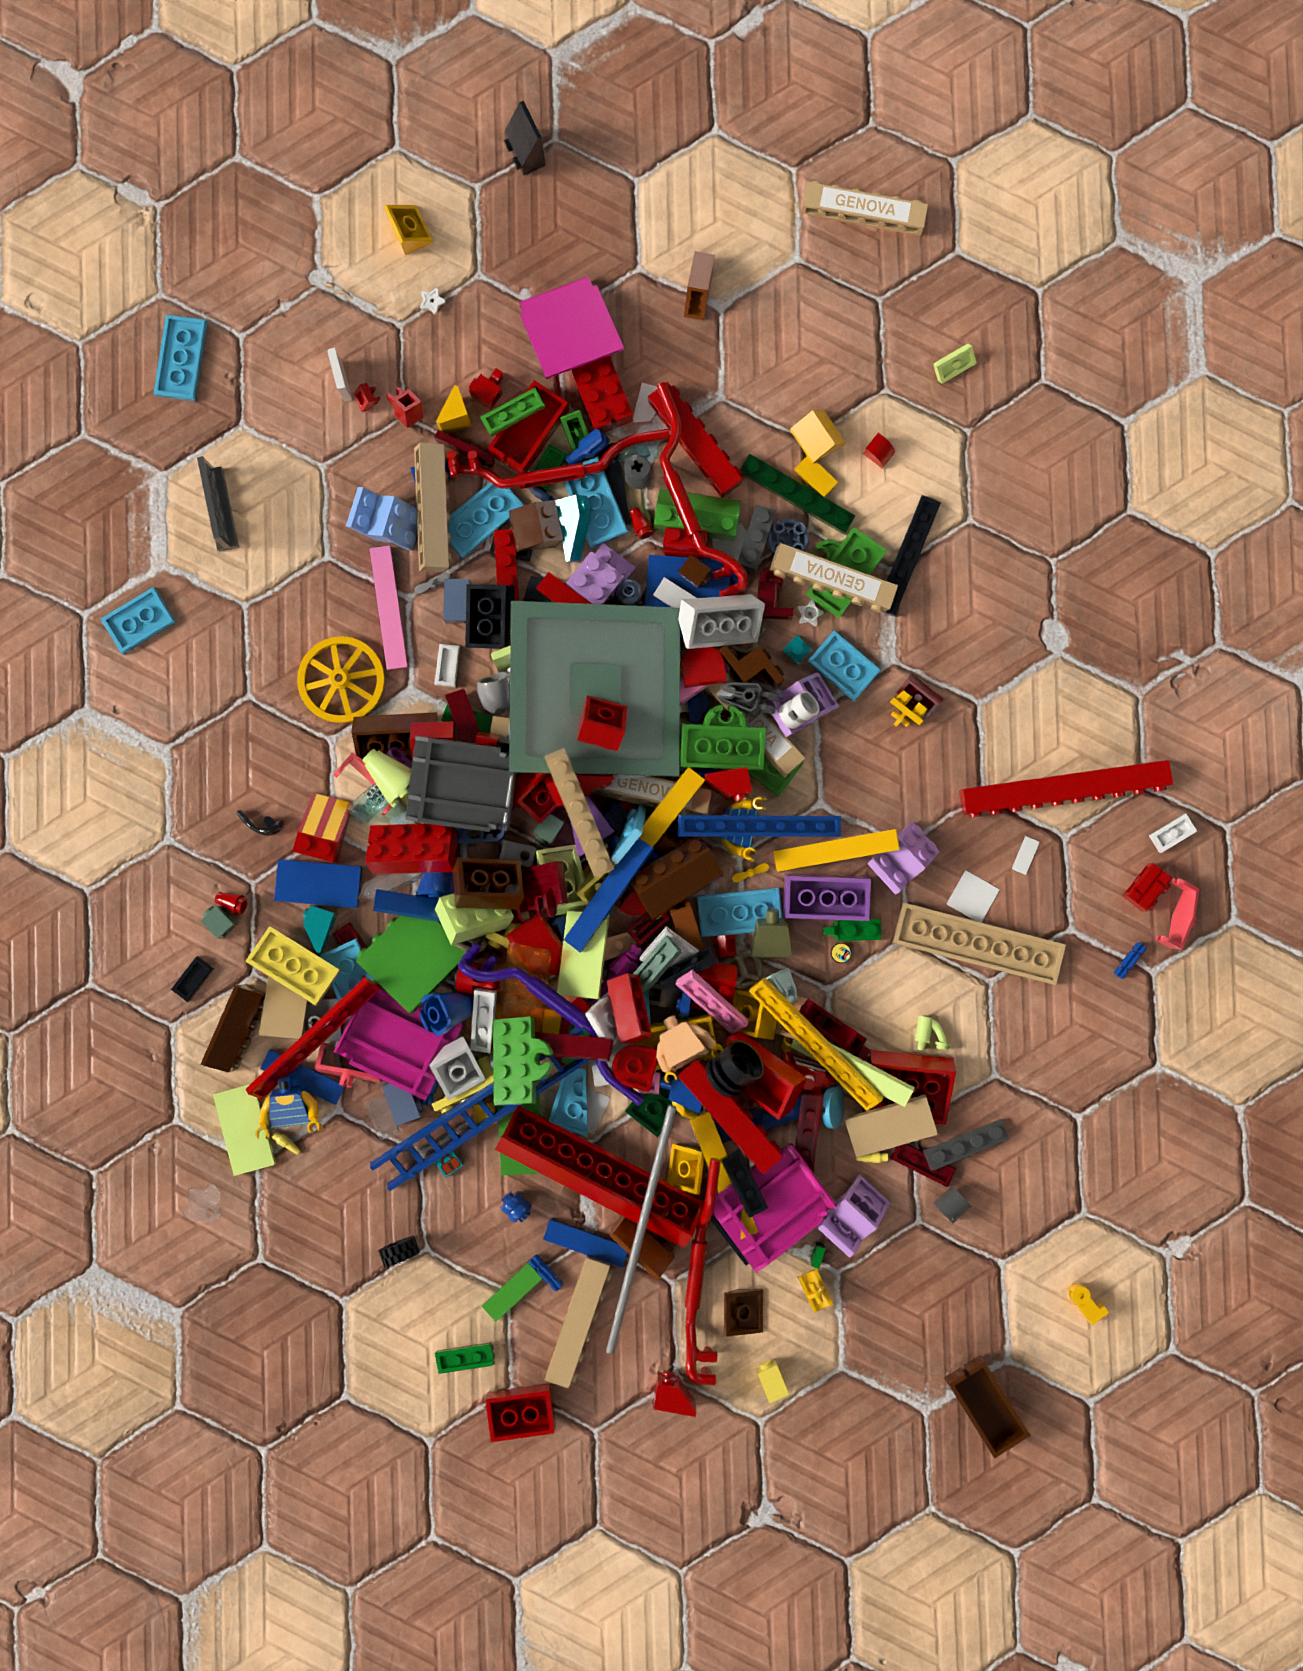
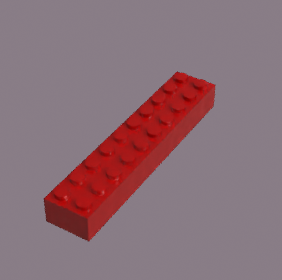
(598, 1175)

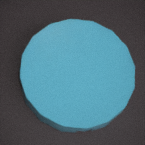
(834, 1107)

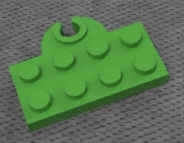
(854, 552)
(723, 743)
(517, 1061)

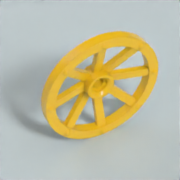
(344, 683)

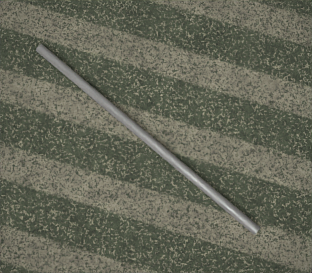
(641, 1229)

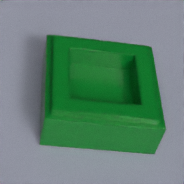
(817, 1255)

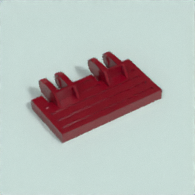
(543, 890)

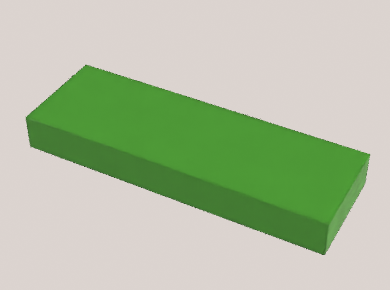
(512, 412)
(511, 1292)

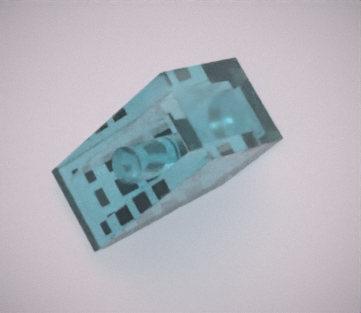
(367, 804)

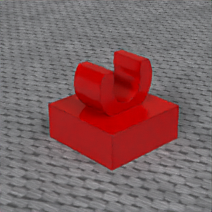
(365, 398)
(726, 945)

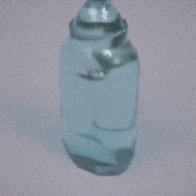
(640, 449)

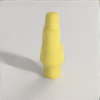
(284, 1141)
(876, 1157)

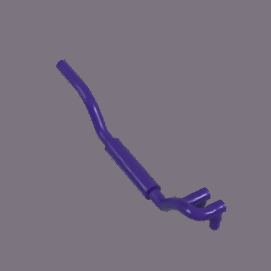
(550, 998)

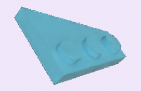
(632, 830)
(571, 1103)

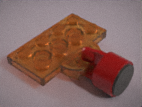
(511, 992)

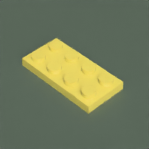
(293, 966)

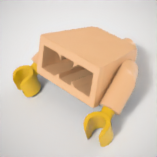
(682, 1046)

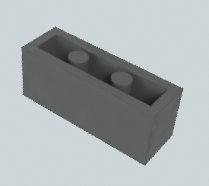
(756, 538)

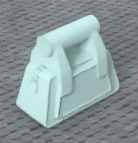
(784, 984)

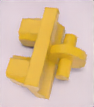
(901, 702)
(815, 1290)

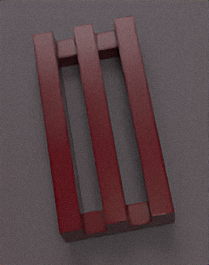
(639, 942)

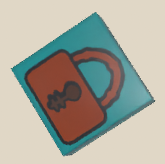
(449, 1163)

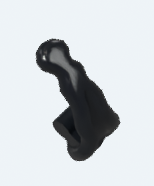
(273, 828)

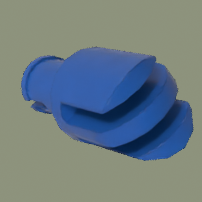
(589, 447)

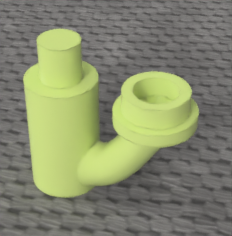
(923, 1033)

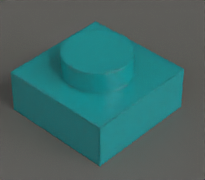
(796, 649)

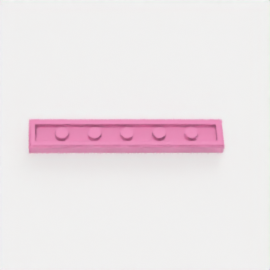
(388, 608)

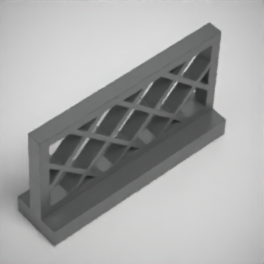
(218, 505)

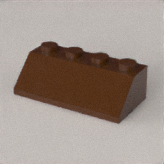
(386, 731)
(675, 877)
(234, 1029)

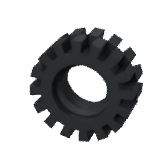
(399, 1251)

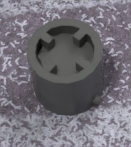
(952, 1204)

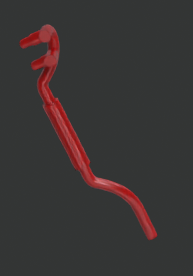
(554, 474)
(685, 507)
(695, 1284)

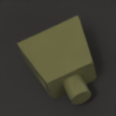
(771, 936)

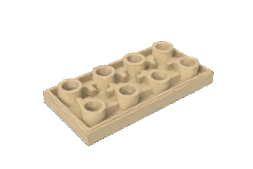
(282, 1012)
(890, 1126)

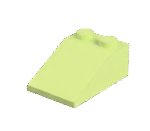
(573, 874)

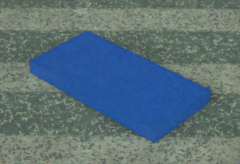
(318, 883)

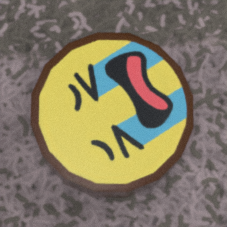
(840, 953)

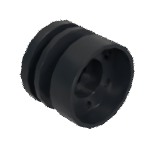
(734, 1069)

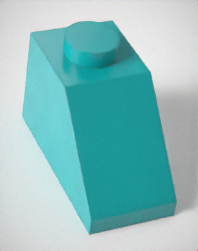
(319, 925)

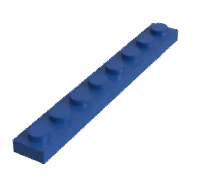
(759, 826)

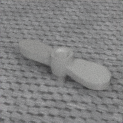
(432, 583)

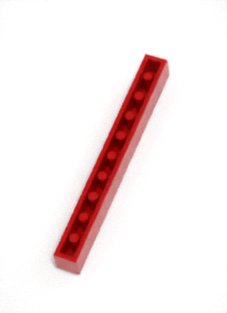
(1066, 787)

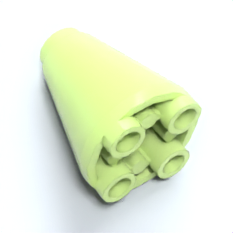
(389, 776)

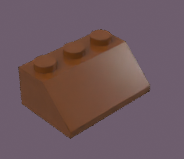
(654, 1254)

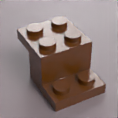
(752, 666)

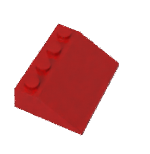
(926, 1073)

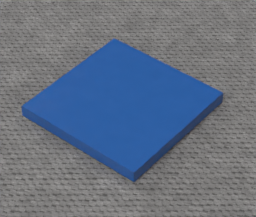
(668, 567)

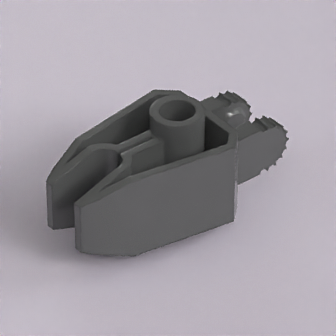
(748, 698)

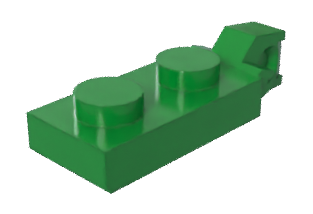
(855, 930)

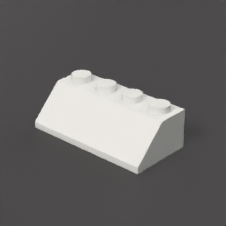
(720, 620)

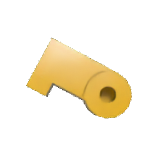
(1081, 1298)

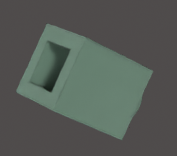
(549, 829)
(218, 921)

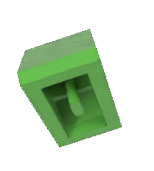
(574, 428)

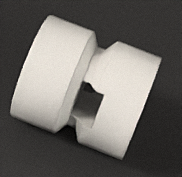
(798, 710)

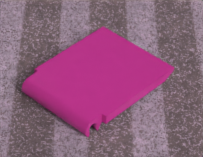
(569, 327)
(393, 1044)
(794, 1209)

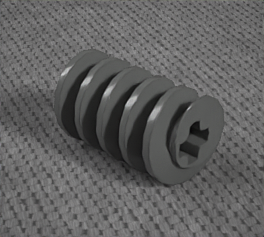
(637, 471)

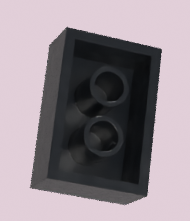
(488, 616)

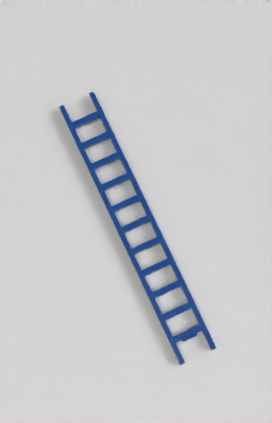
(475, 1128)

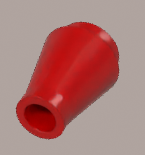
(642, 526)
(233, 902)

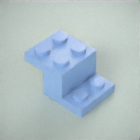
(383, 518)

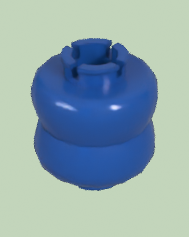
(515, 1206)

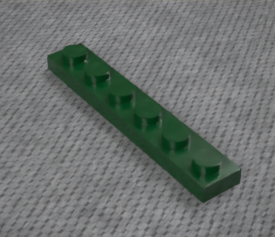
(797, 494)

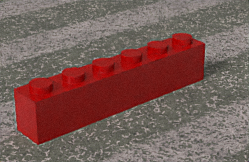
(699, 445)
(732, 1118)

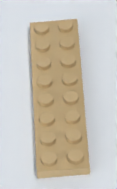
(979, 943)

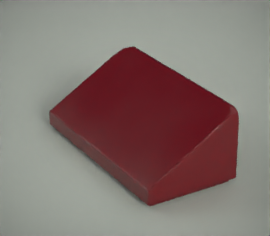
(921, 693)

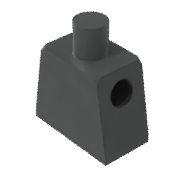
(512, 850)

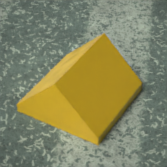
(408, 227)
(453, 414)
(817, 435)
(686, 1168)

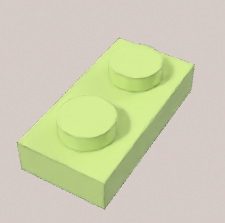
(955, 363)

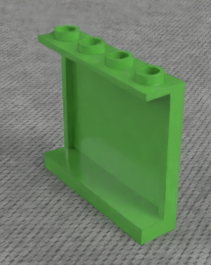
(410, 959)

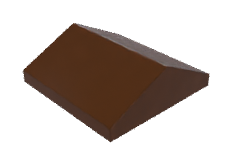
(743, 1312)

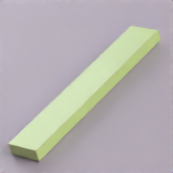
(883, 1082)

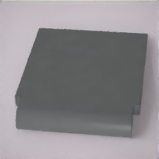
(460, 785)

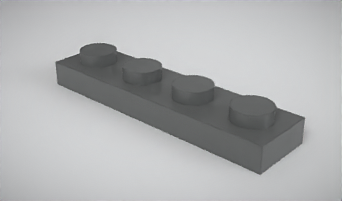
(965, 1144)

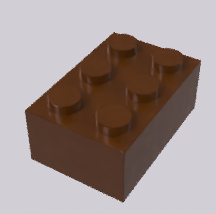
(487, 883)

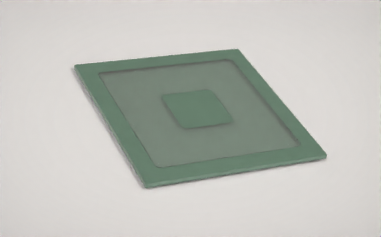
(599, 652)

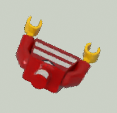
(816, 1074)

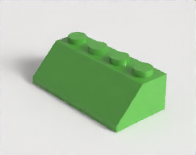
(714, 514)

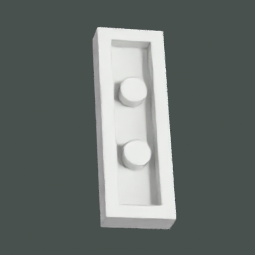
(482, 1020)

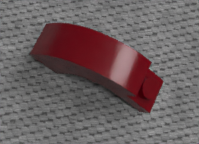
(832, 1027)

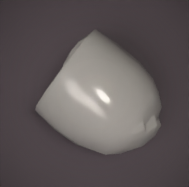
(495, 692)

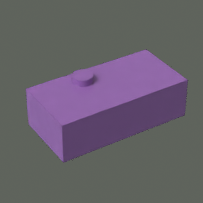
(826, 897)

